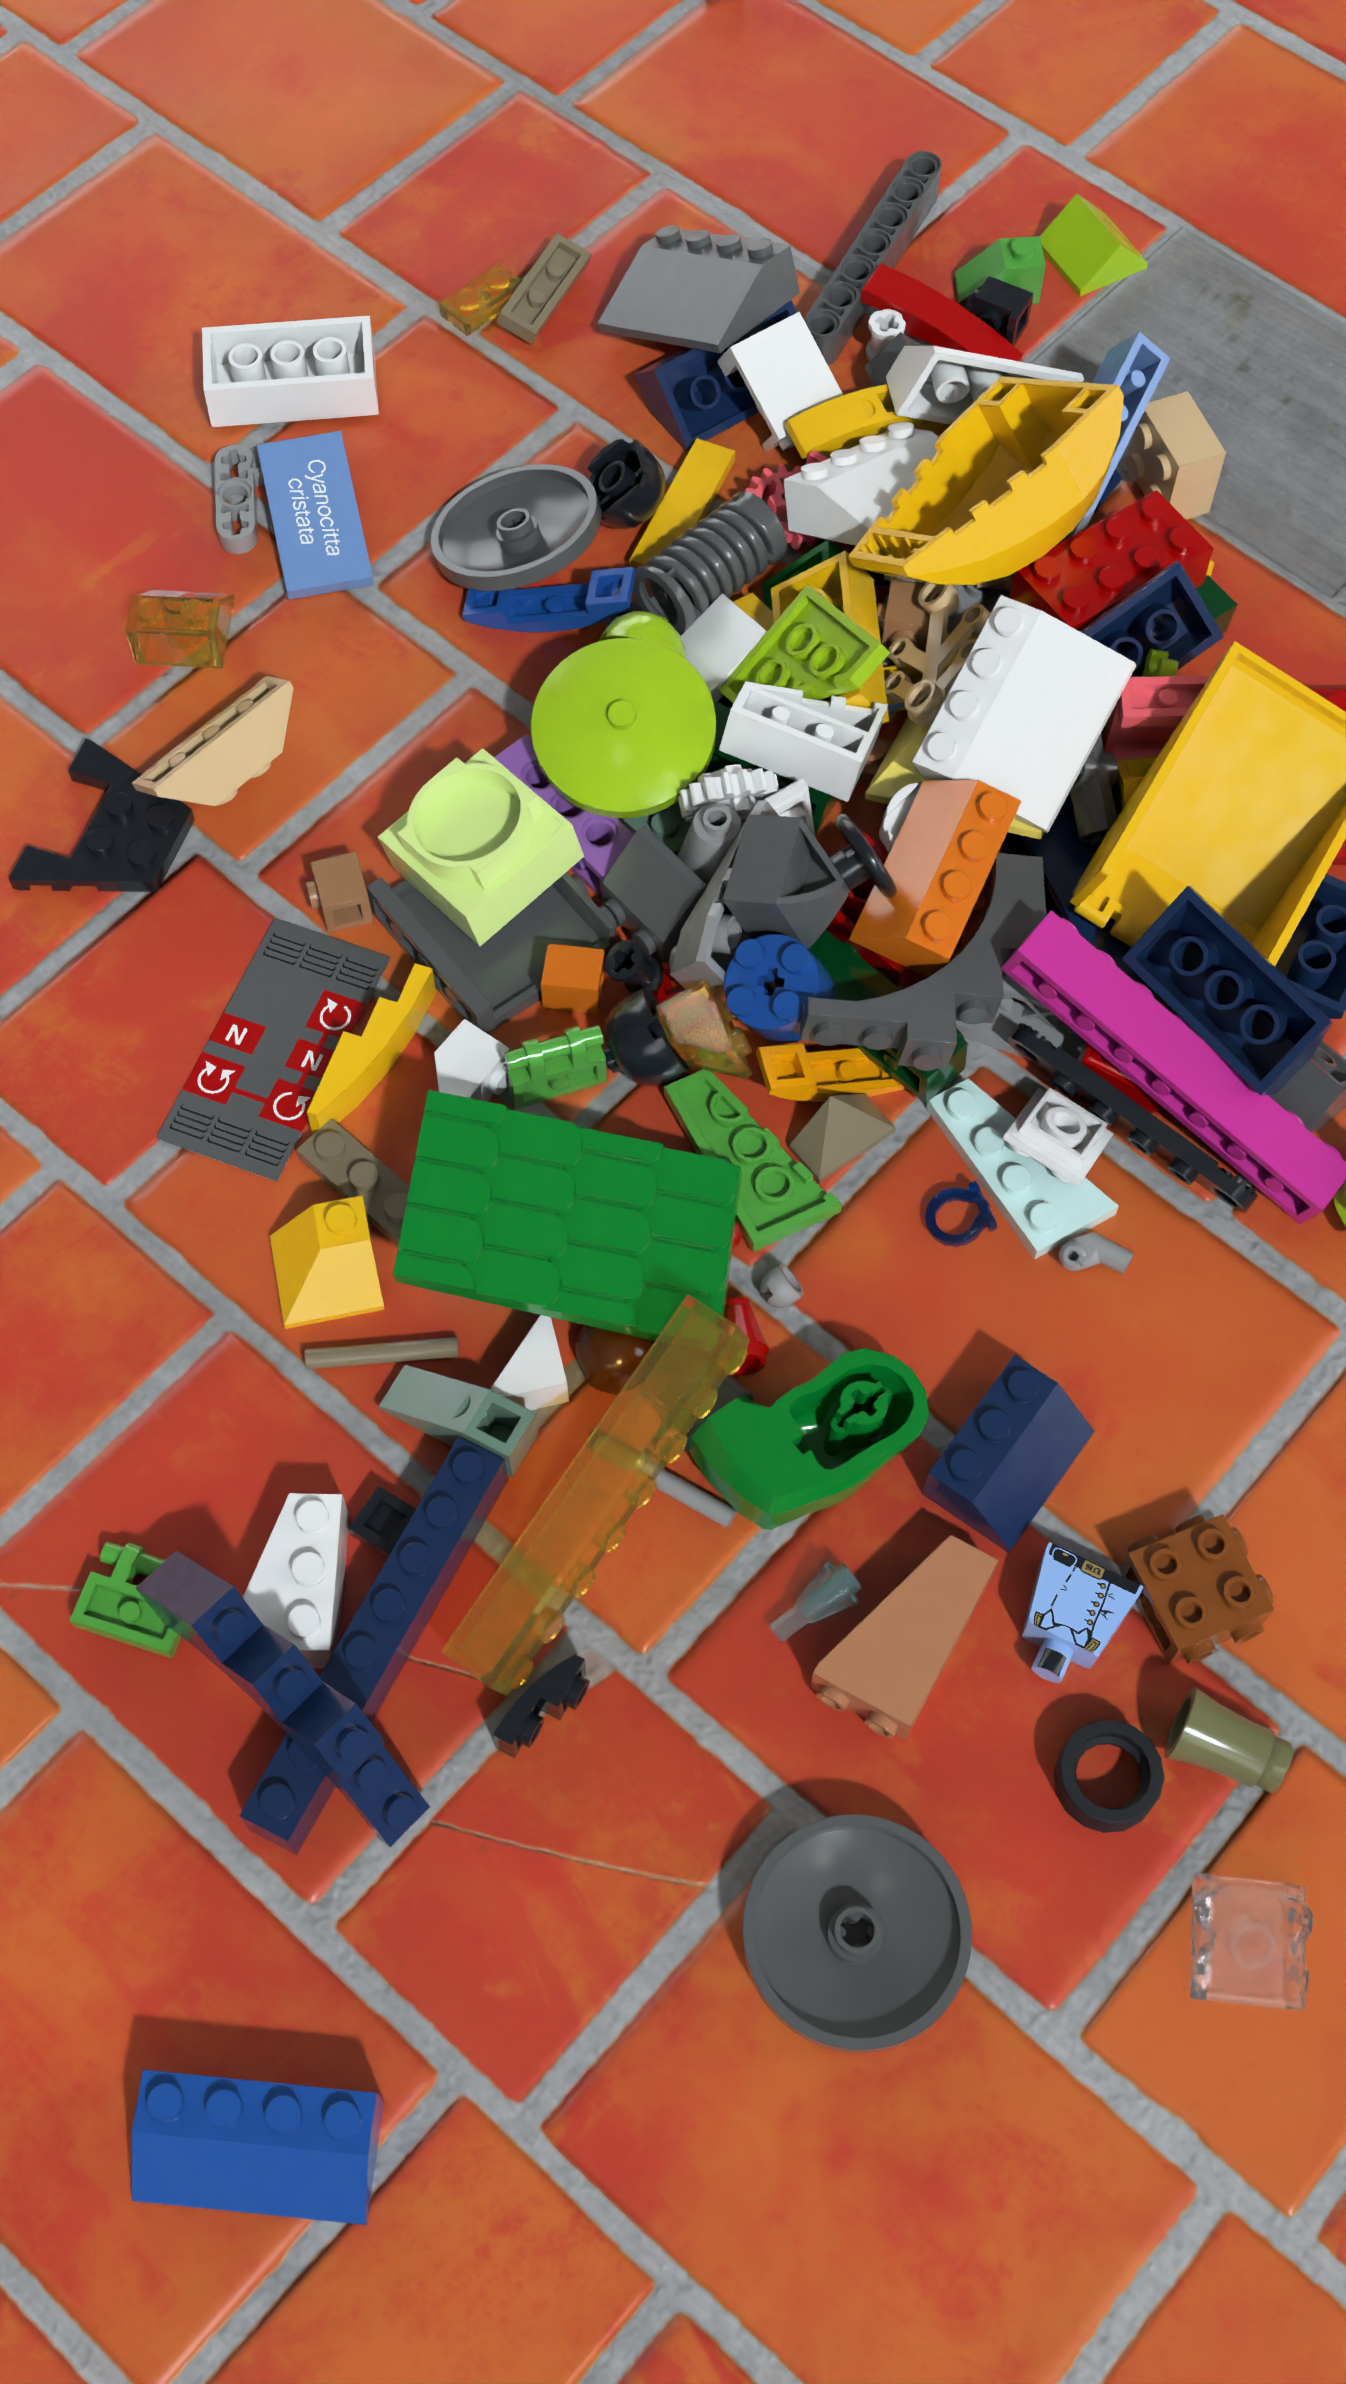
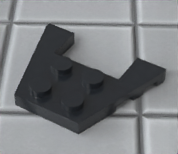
(126, 842)

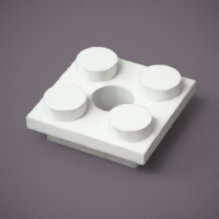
(1058, 1135)

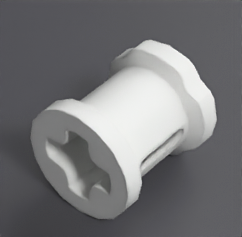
(884, 328)

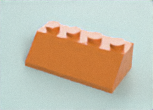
(937, 871)

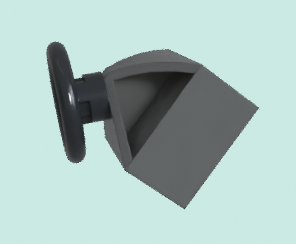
(790, 884)

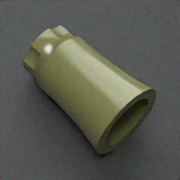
(1227, 1743)

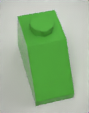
(1011, 260)

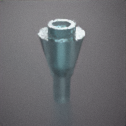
(827, 1594)

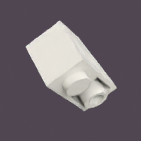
(471, 1064)

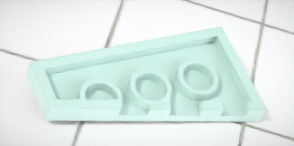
(1024, 1190)

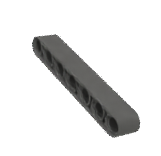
(882, 241)

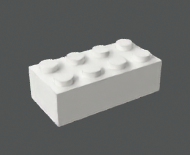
(289, 371)

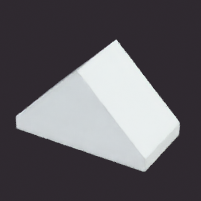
(535, 1371)

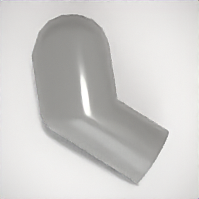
(1094, 1250)

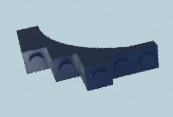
(288, 1689)

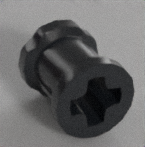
(628, 964)

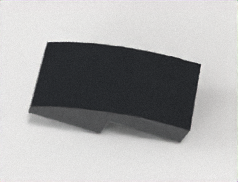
(551, 1693)

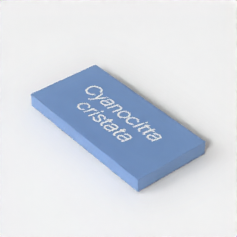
(315, 515)

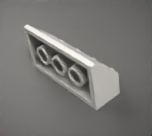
(945, 382)

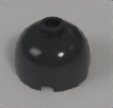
(627, 483)
(640, 1043)

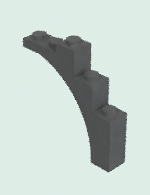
(968, 989)

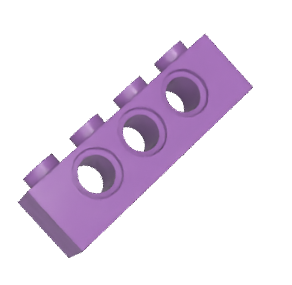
(589, 828)

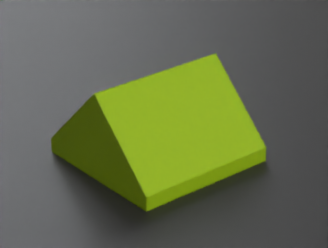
(1089, 248)

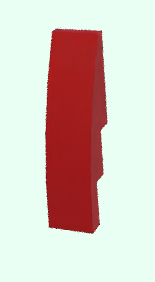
(934, 316)

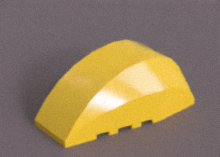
(1001, 486)

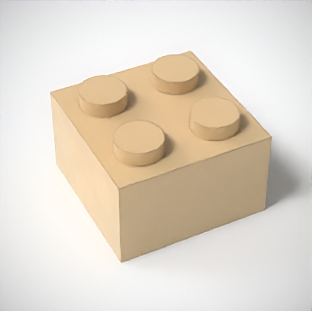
(1176, 455)

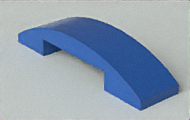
(553, 606)

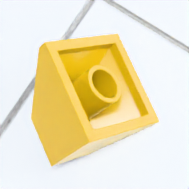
(326, 1264)

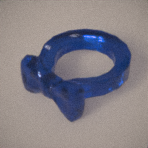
(972, 1195)

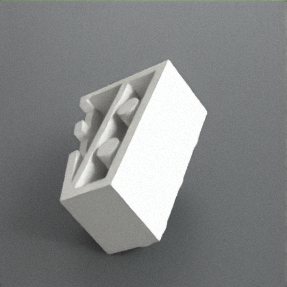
(803, 736)
(303, 1575)

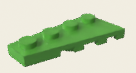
(774, 1191)

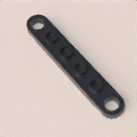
(1145, 1129)

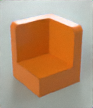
(573, 978)

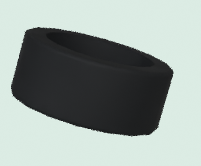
(1132, 1742)

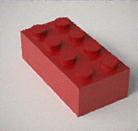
(1111, 561)

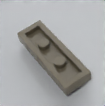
(544, 288)
(357, 1172)

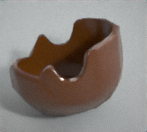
(609, 1357)

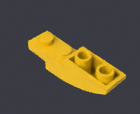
(848, 419)

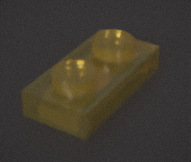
(480, 299)

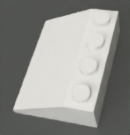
(856, 484)
(1025, 710)

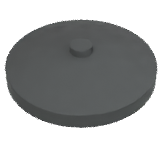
(516, 527)
(856, 1933)

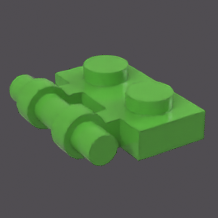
(556, 1066)
(117, 1609)

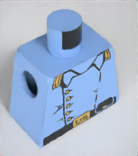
(1074, 1611)

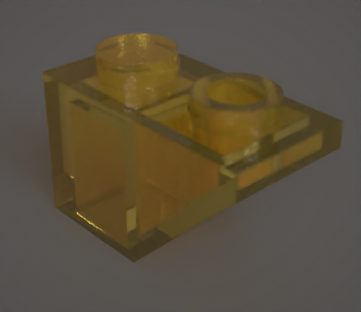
(703, 1031)

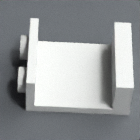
(782, 374)

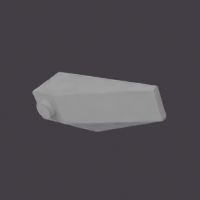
(711, 930)

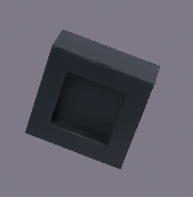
(381, 1521)

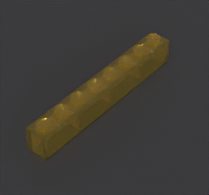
(597, 1496)

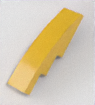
(364, 1061)

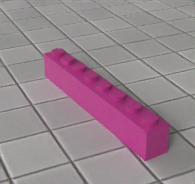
(1176, 1068)

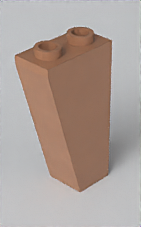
(904, 1643)

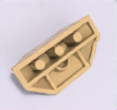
(225, 749)

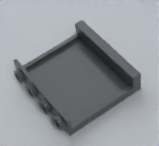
(505, 973)

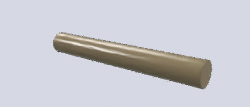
(381, 1353)

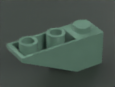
(456, 1408)

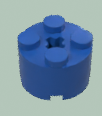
(756, 982)

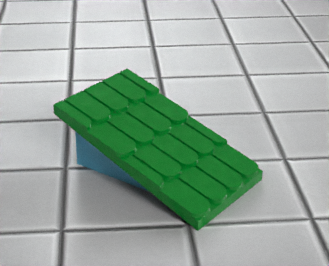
(564, 1218)

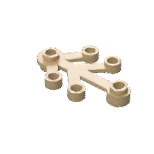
(928, 695)

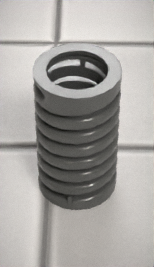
(711, 560)

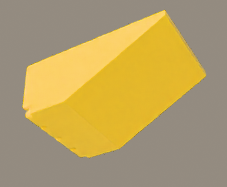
(1234, 807)

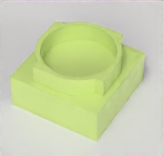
(480, 845)

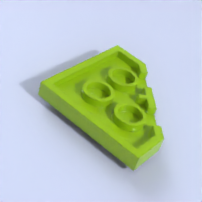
(811, 651)

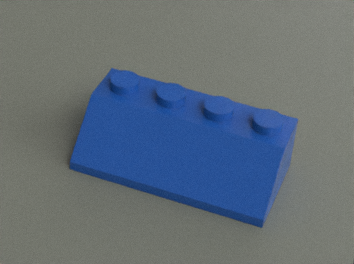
(255, 2147)

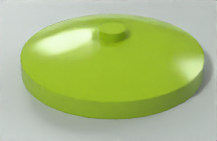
(623, 727)

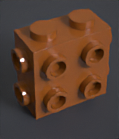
(1198, 1588)

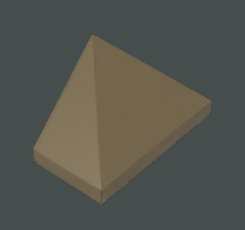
(839, 1134)

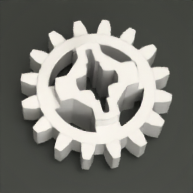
(730, 787)

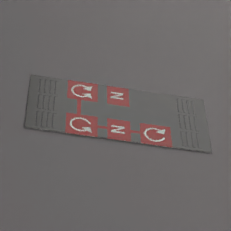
(272, 1049)

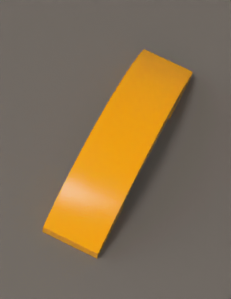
(818, 1075)

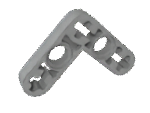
(225, 485)

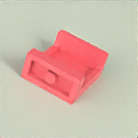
(1149, 714)

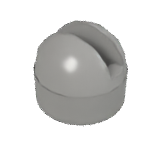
(783, 1286)

